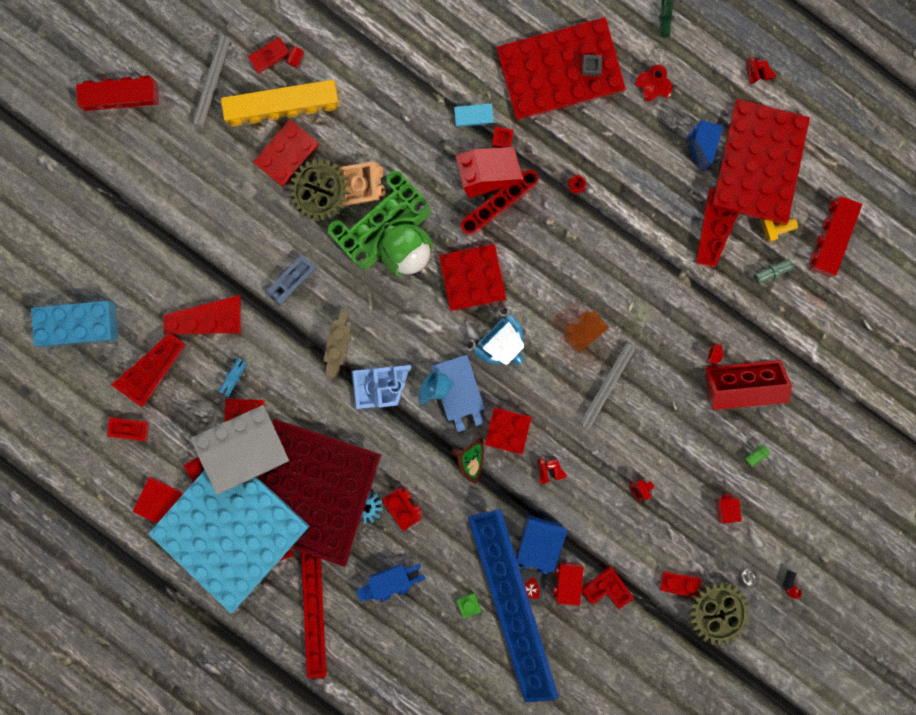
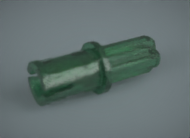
(666, 18)

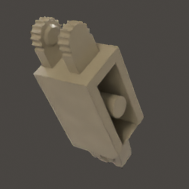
(337, 344)

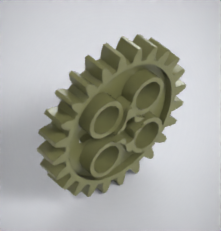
(325, 173)
(722, 629)

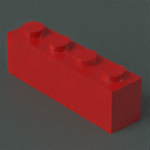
(117, 93)
(835, 236)

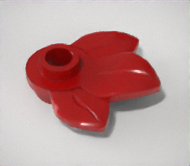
(654, 86)

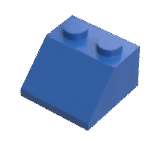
(704, 142)

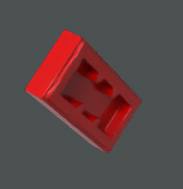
(268, 55)

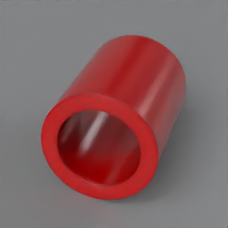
(295, 56)

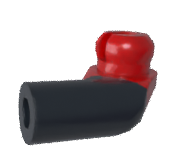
(789, 586)

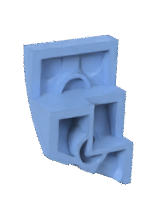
(378, 386)

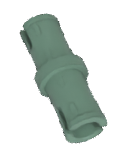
(773, 271)

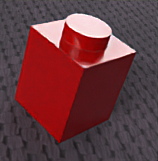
(728, 509)

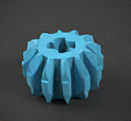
(373, 509)

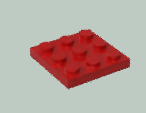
(472, 277)

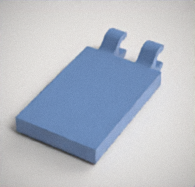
(464, 394)

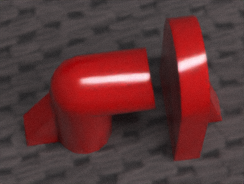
(752, 69)
(552, 464)

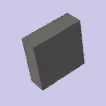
(591, 65)

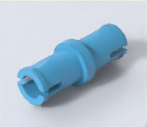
(233, 377)

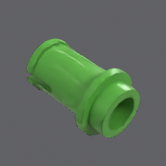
(758, 455)

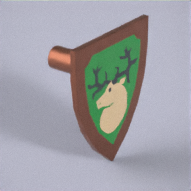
(471, 460)

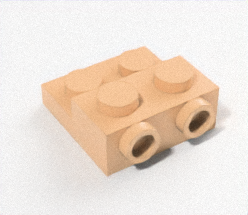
(364, 183)

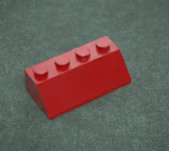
(747, 385)

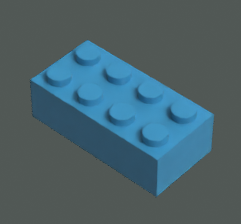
(74, 324)

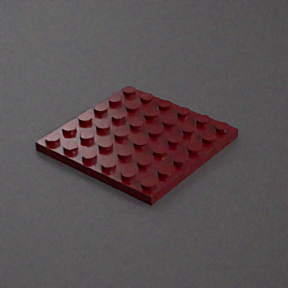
(325, 486)

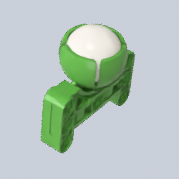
(397, 238)

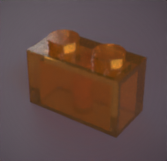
(585, 331)

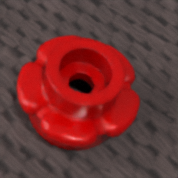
(577, 179)

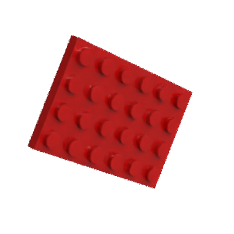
(547, 68)
(760, 162)

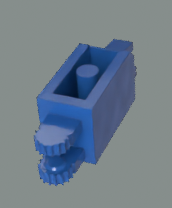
(388, 582)

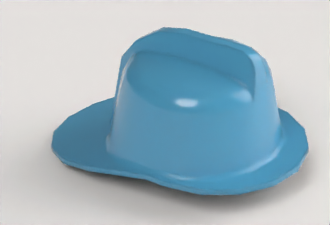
(434, 387)

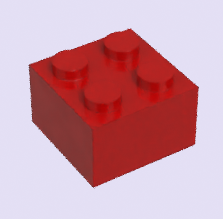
(507, 430)

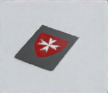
(534, 585)

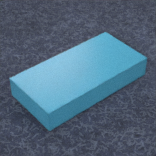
(474, 115)

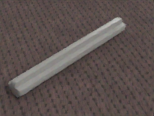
(211, 81)
(607, 386)

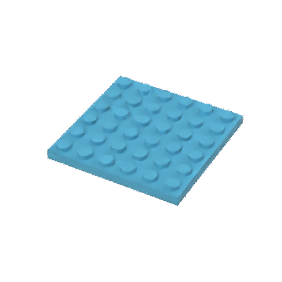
(229, 537)

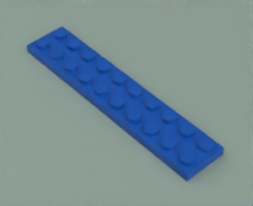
(513, 606)

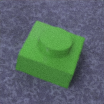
(469, 605)

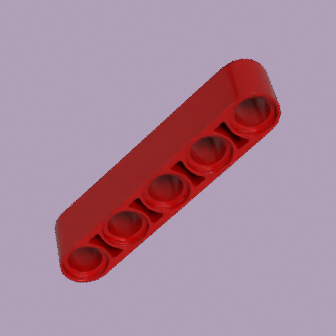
(494, 211)

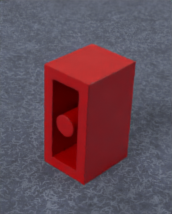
(569, 583)

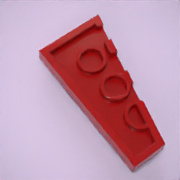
(714, 232)
(209, 318)
(145, 376)

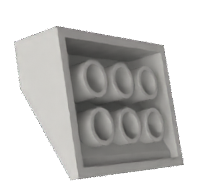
(239, 449)

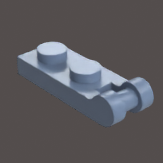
(291, 279)

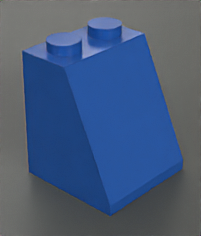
(540, 544)

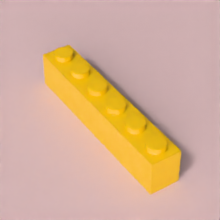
(280, 102)

